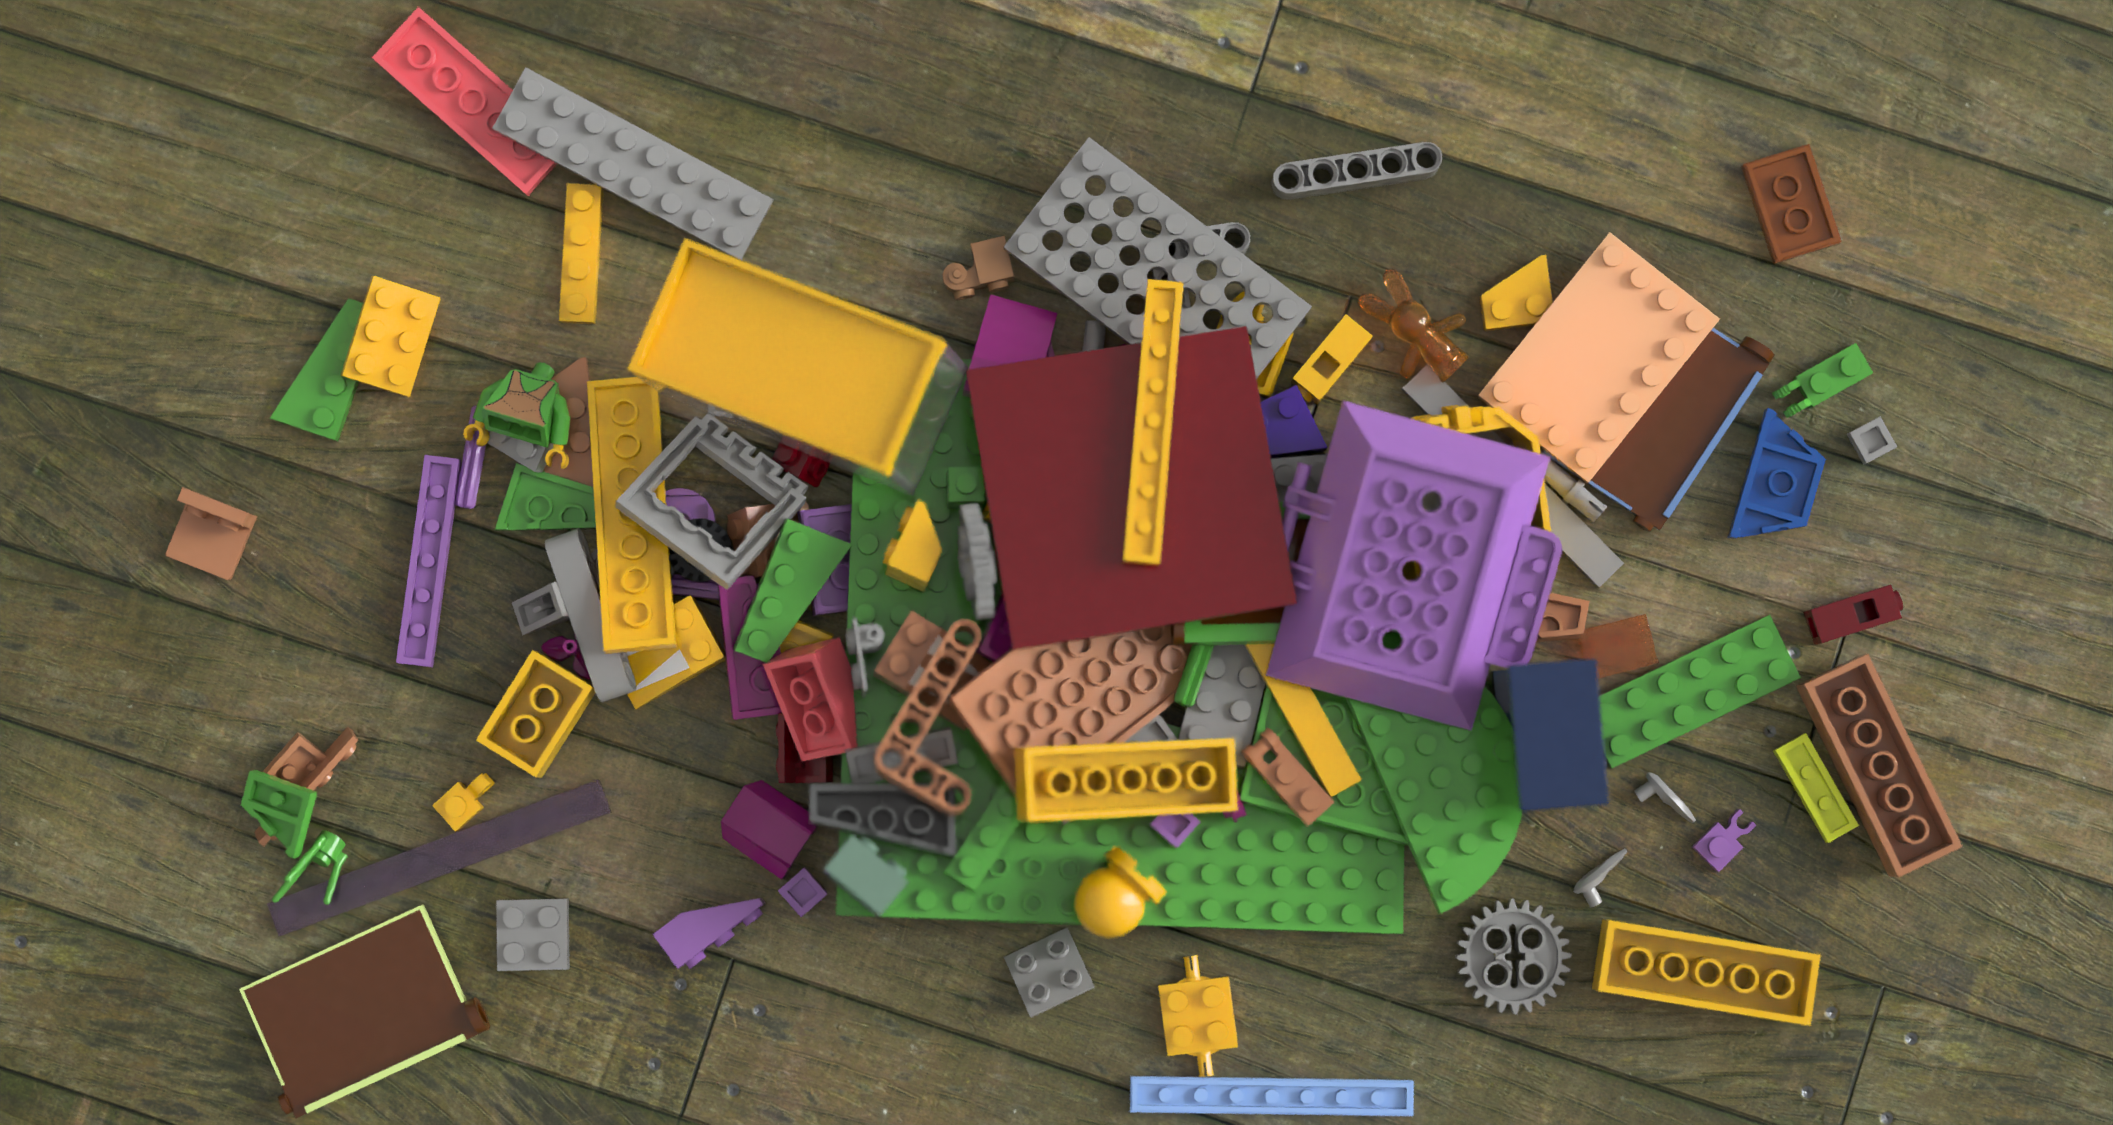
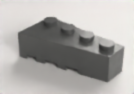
(884, 815)

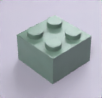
(866, 875)

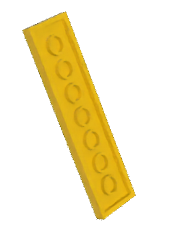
(631, 561)

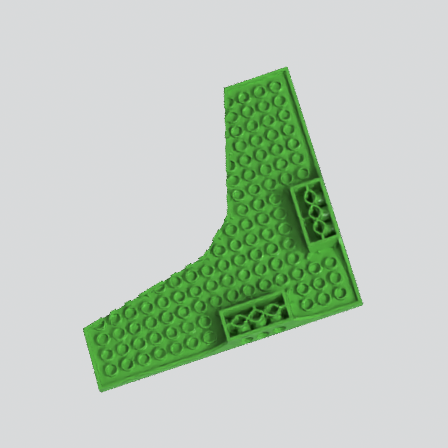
(1224, 874)

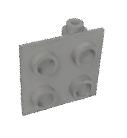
(861, 641)
(1049, 972)

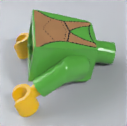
(525, 409)

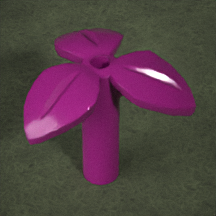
(561, 648)

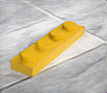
(581, 253)

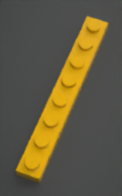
(1153, 422)

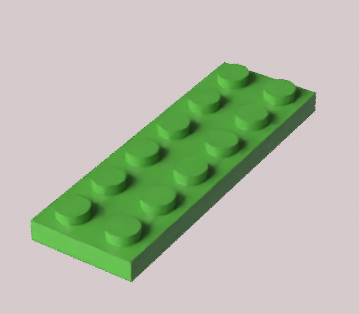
(1694, 690)

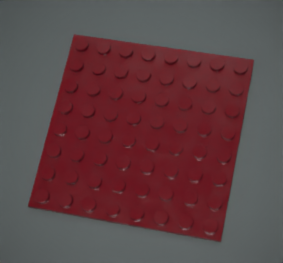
(1058, 485)

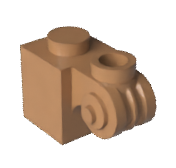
(990, 270)

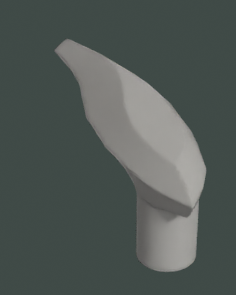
(1657, 785)
(1594, 877)

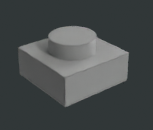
(1872, 440)

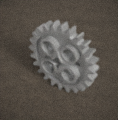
(976, 561)
(1545, 954)

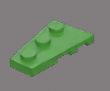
(546, 503)

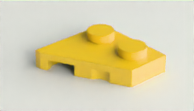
(1519, 298)

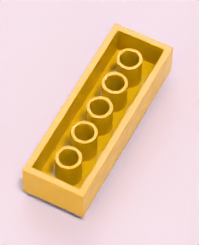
(1125, 779)
(1706, 972)

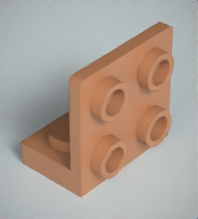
(210, 534)

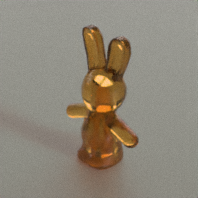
(1413, 325)

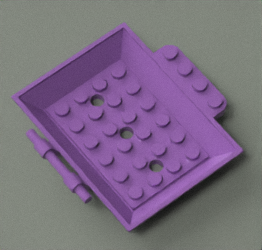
(1478, 558)

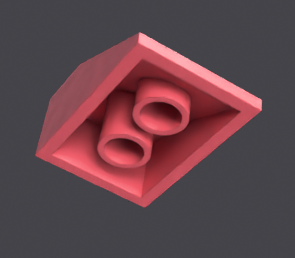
(816, 697)

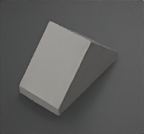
(540, 609)

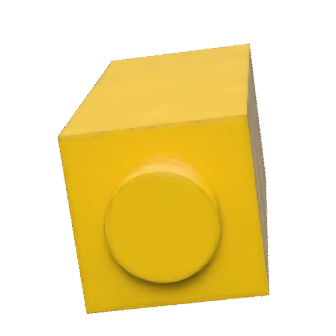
(1331, 359)

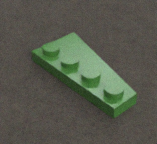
(320, 395)
(790, 582)

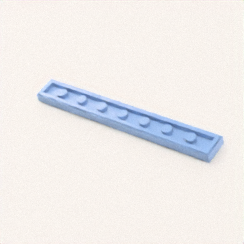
(1271, 1095)

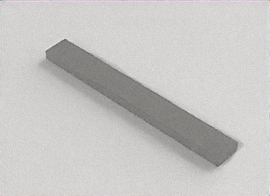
(1577, 539)

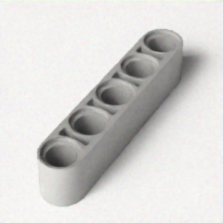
(1371, 162)
(580, 591)

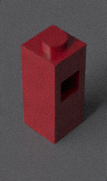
(1854, 614)

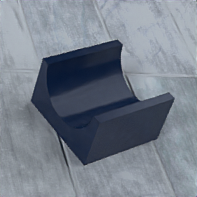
(1555, 732)

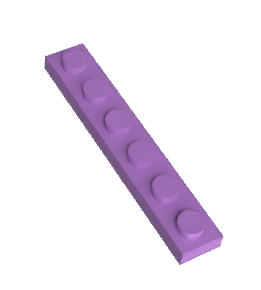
(428, 561)

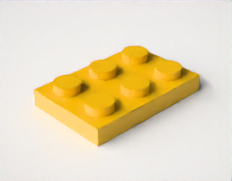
(390, 336)

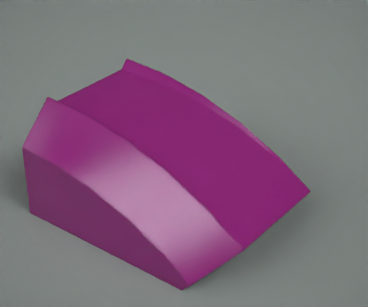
(767, 827)

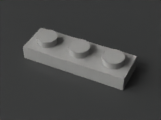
(936, 748)

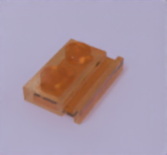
(1619, 646)

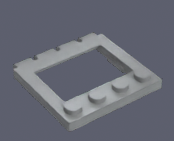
(694, 542)

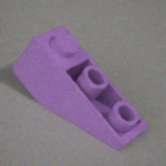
(696, 930)

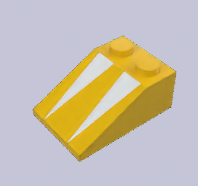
(667, 668)

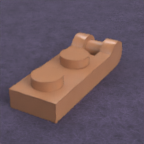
(1288, 778)

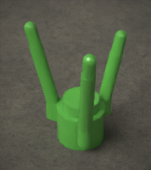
(324, 851)

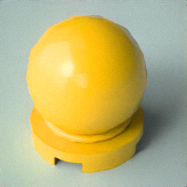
(1114, 897)

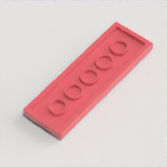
(460, 94)

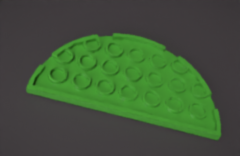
(1448, 791)

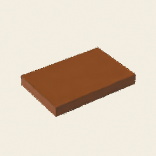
(1791, 204)

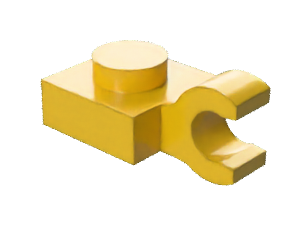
(461, 803)

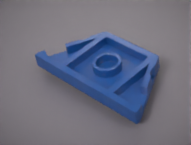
(1778, 481)

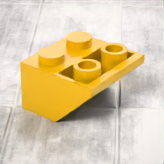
(916, 552)

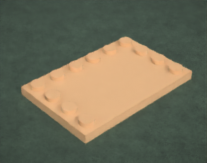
(1599, 357)

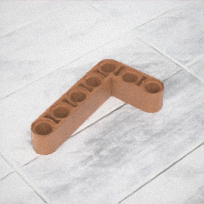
(924, 718)

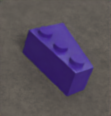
(1290, 425)

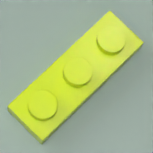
(1815, 788)

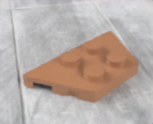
(573, 388)

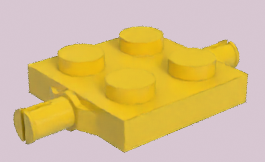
(1198, 1016)

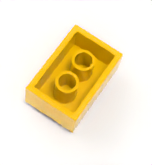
(536, 714)

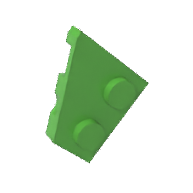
(280, 807)

